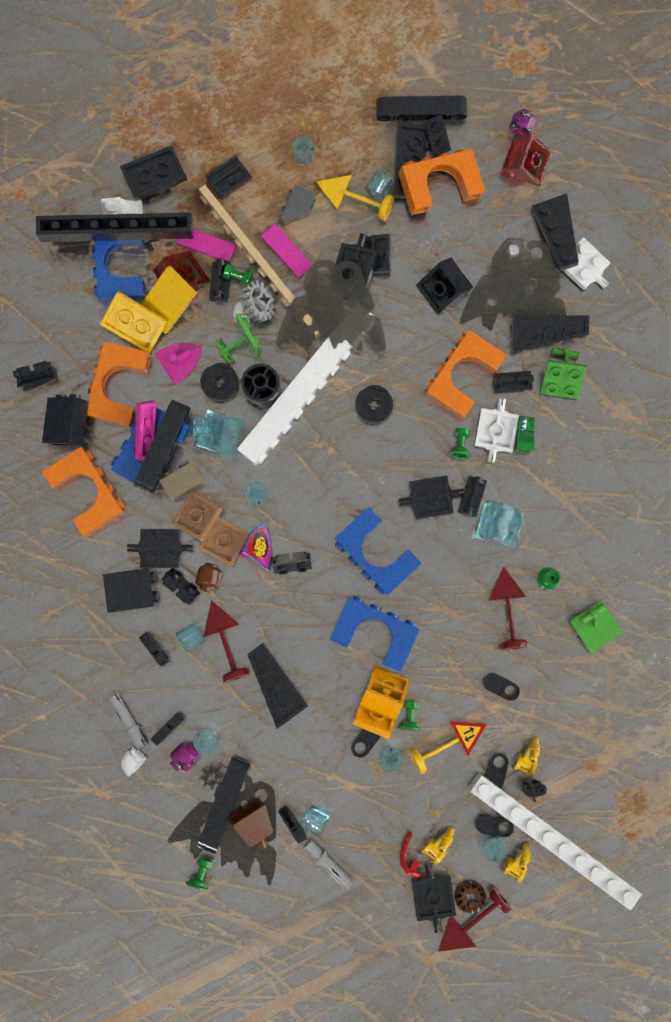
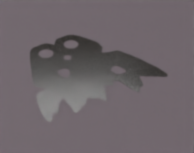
(512, 285)
(328, 311)
(231, 843)

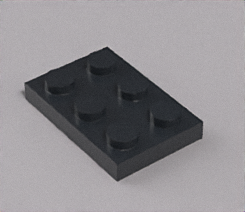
(153, 173)

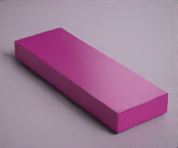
(209, 246)
(286, 250)
(144, 427)

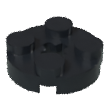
(214, 373)
(380, 413)

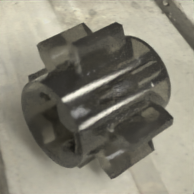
(217, 775)

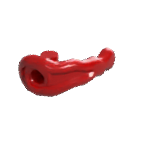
(414, 864)

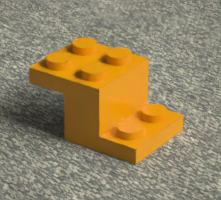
(381, 702)

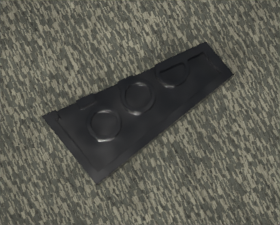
(411, 145)
(278, 690)

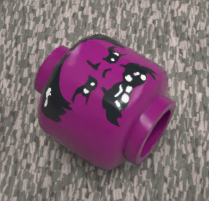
(522, 122)
(184, 757)

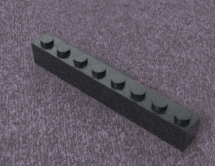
(115, 227)

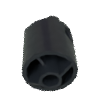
(266, 378)

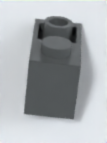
(298, 206)

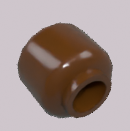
(208, 577)

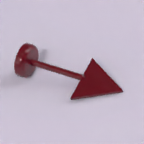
(508, 589)
(217, 622)
(456, 936)

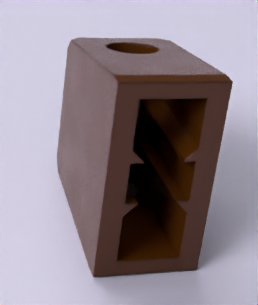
(252, 824)

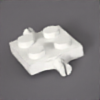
(590, 266)
(496, 430)

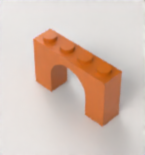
(460, 165)
(470, 348)
(114, 358)
(106, 506)

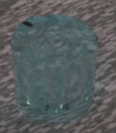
(303, 150)
(379, 185)
(256, 494)
(190, 637)
(205, 741)
(390, 758)
(315, 820)
(494, 848)

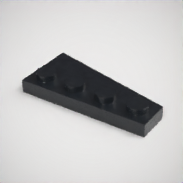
(557, 228)
(542, 330)

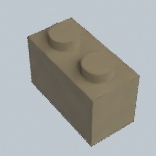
(182, 480)

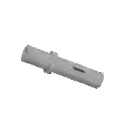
(127, 721)
(322, 858)

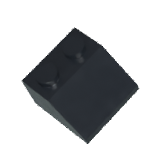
(444, 285)

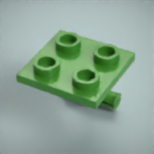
(251, 340)
(562, 377)
(596, 626)

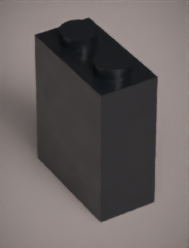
(65, 420)
(130, 590)

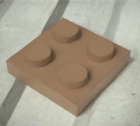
(197, 516)
(224, 541)

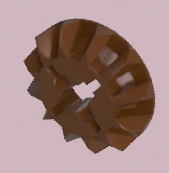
(468, 887)

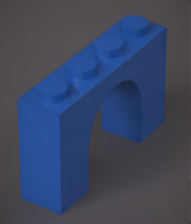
(109, 285)
(126, 464)
(385, 577)
(402, 632)

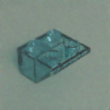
(221, 434)
(501, 524)

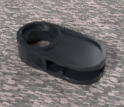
(154, 649)
(498, 684)
(167, 729)
(368, 739)
(497, 774)
(292, 824)
(490, 824)

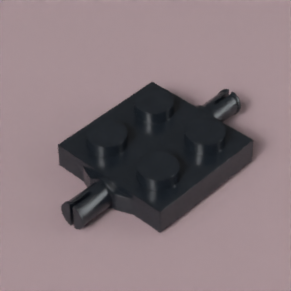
(362, 256)
(431, 497)
(159, 548)
(433, 897)

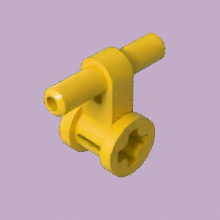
(528, 761)
(437, 848)
(518, 867)

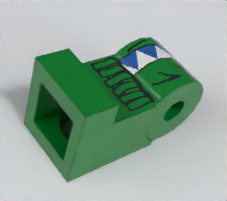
(525, 434)

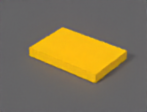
(169, 297)
(133, 322)

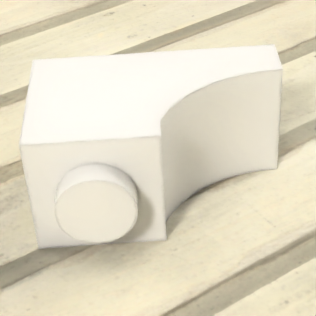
(121, 206)

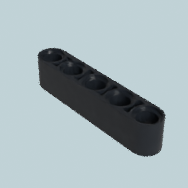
(421, 108)
(162, 446)
(223, 805)

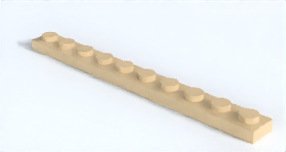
(252, 253)

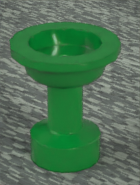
(244, 277)
(460, 451)
(548, 578)
(409, 724)
(198, 882)

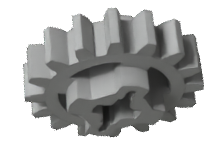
(258, 301)

